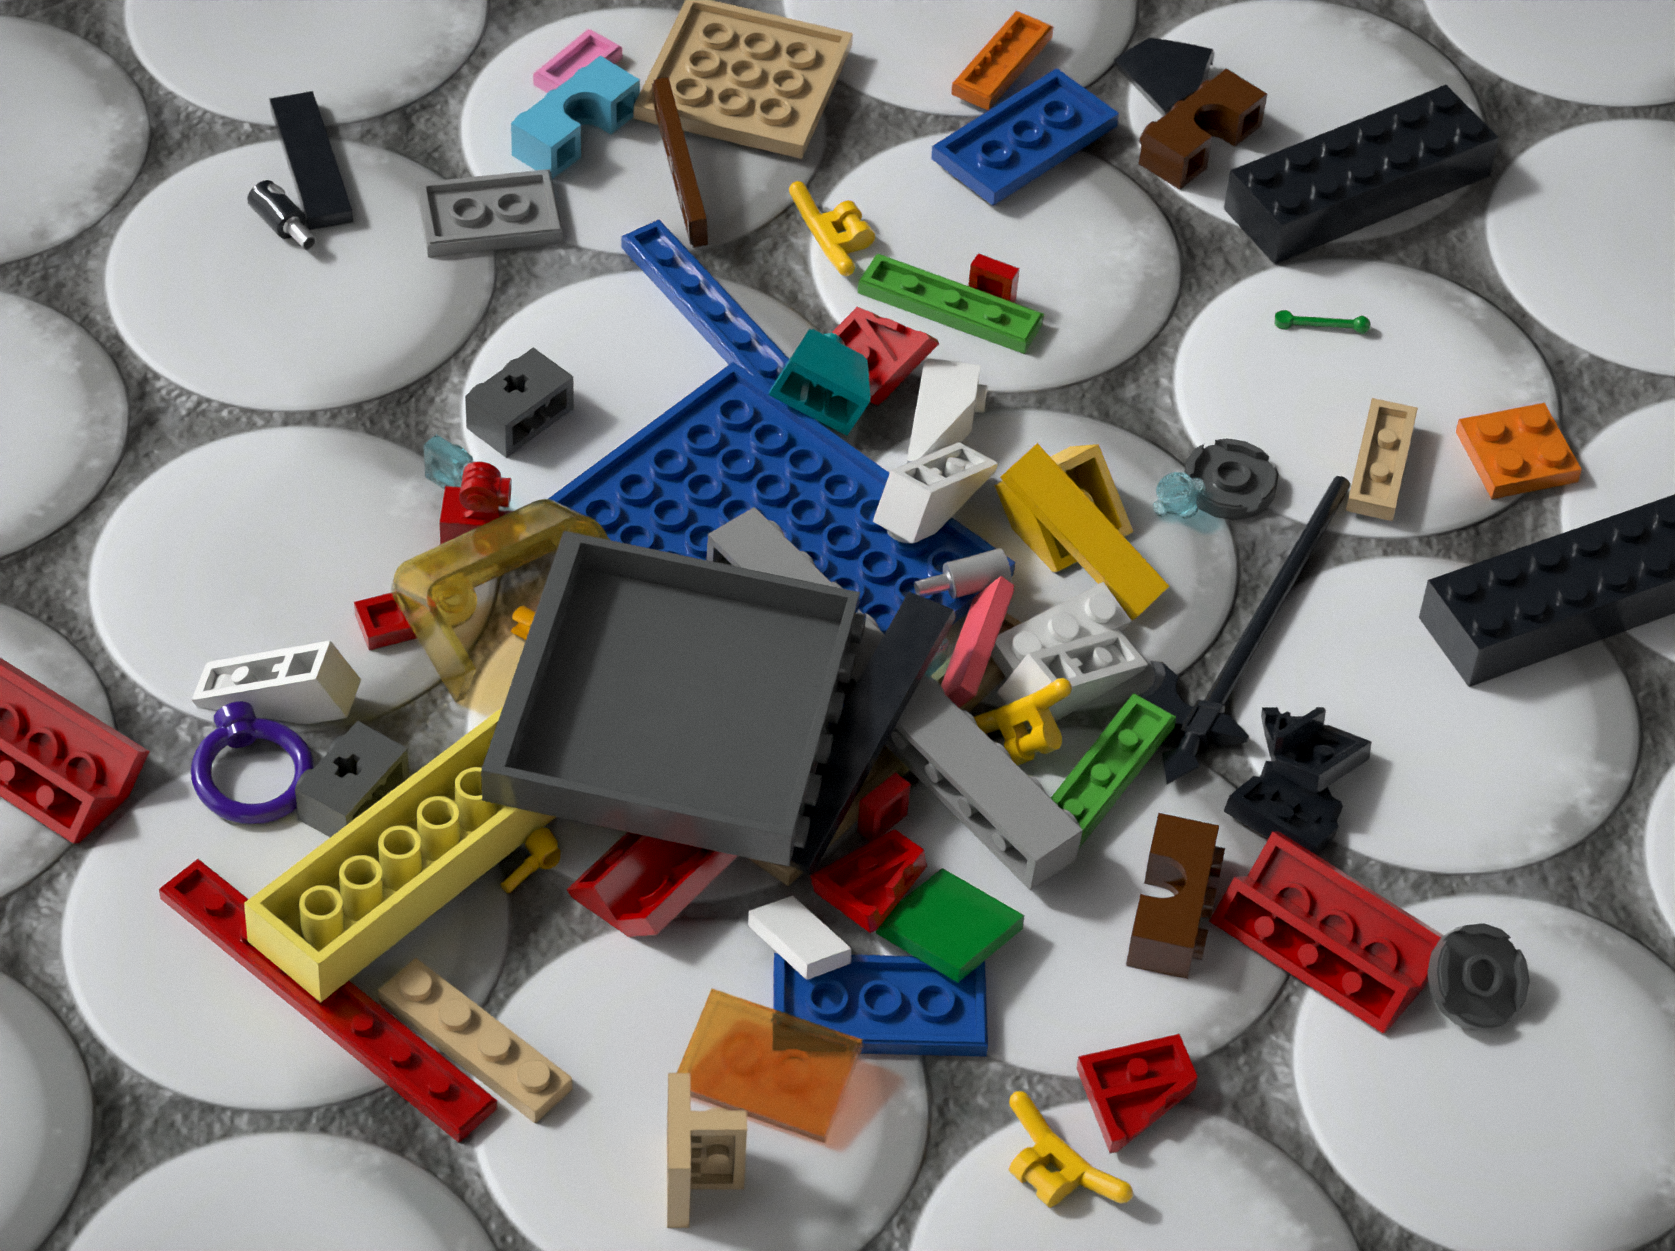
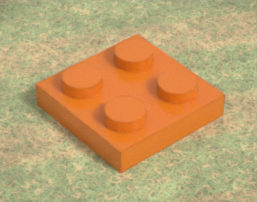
(1518, 450)

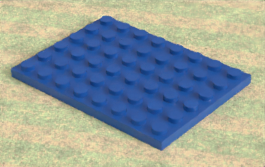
(743, 450)

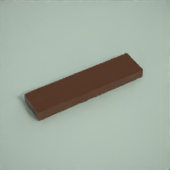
(679, 162)

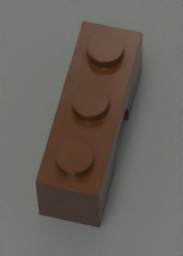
(1181, 140)
(1167, 928)

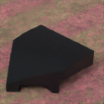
(1165, 70)
(1309, 750)
(1281, 806)

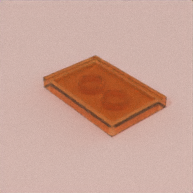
(769, 1065)

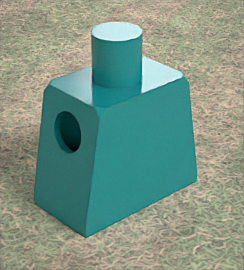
(825, 381)

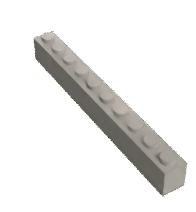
(932, 735)

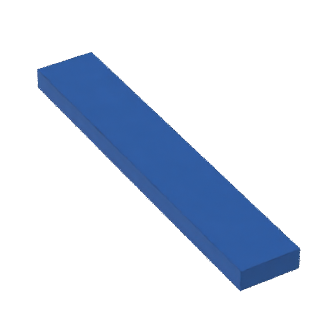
(704, 301)

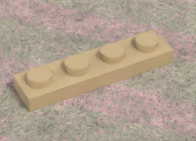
(475, 1040)

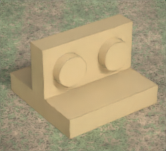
(702, 1149)

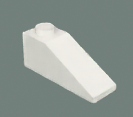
(945, 406)
(930, 491)
(1088, 663)
(284, 684)

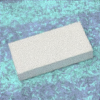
(799, 937)

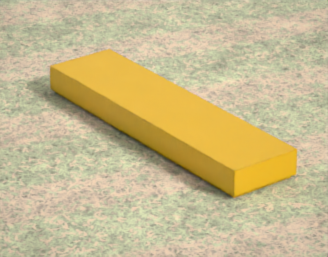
(1084, 531)

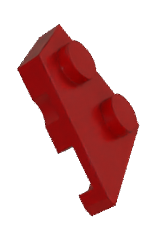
(888, 346)
(871, 879)
(1135, 1085)

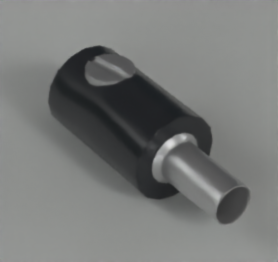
(280, 213)

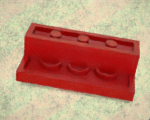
(60, 758)
(646, 882)
(1329, 931)

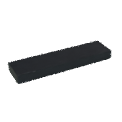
(311, 160)

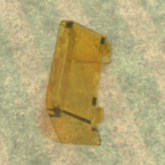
(438, 584)

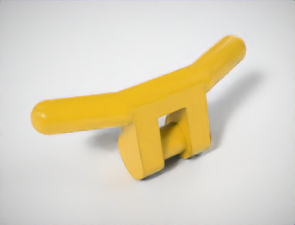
(827, 225)
(1035, 708)
(1049, 1147)

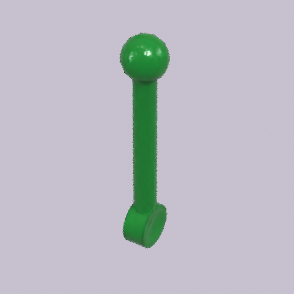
(1285, 319)

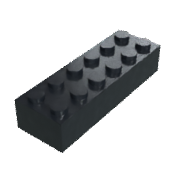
(1360, 173)
(1555, 593)

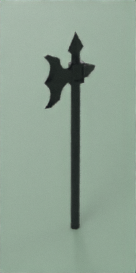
(1206, 720)

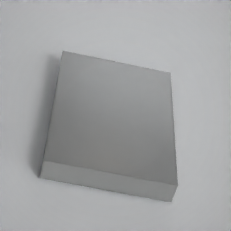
(489, 212)

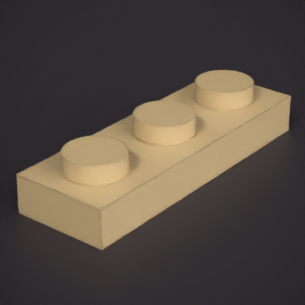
(1381, 459)

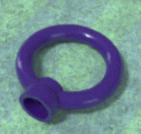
(238, 728)

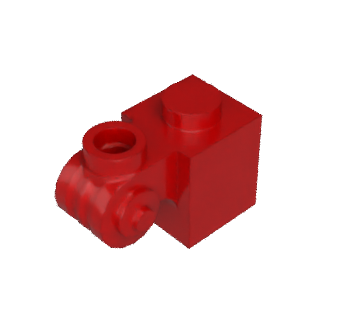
(476, 502)

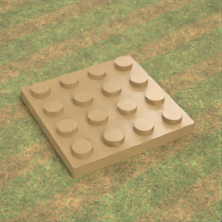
(747, 75)

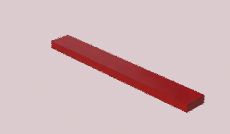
(345, 1016)

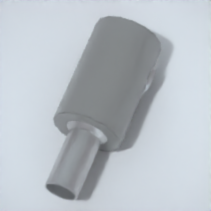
(967, 575)

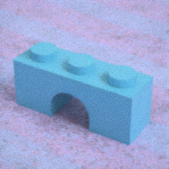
(551, 129)

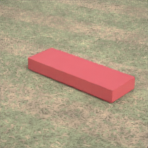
(976, 641)

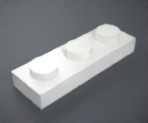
(1073, 619)

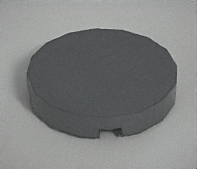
(1236, 478)
(1478, 976)

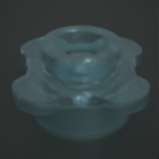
(1175, 486)

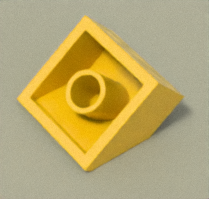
(1091, 474)

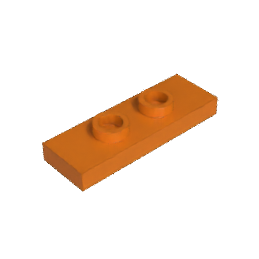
(1002, 60)

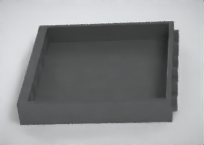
(675, 699)

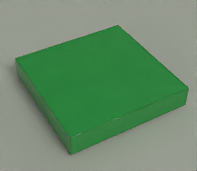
(950, 925)

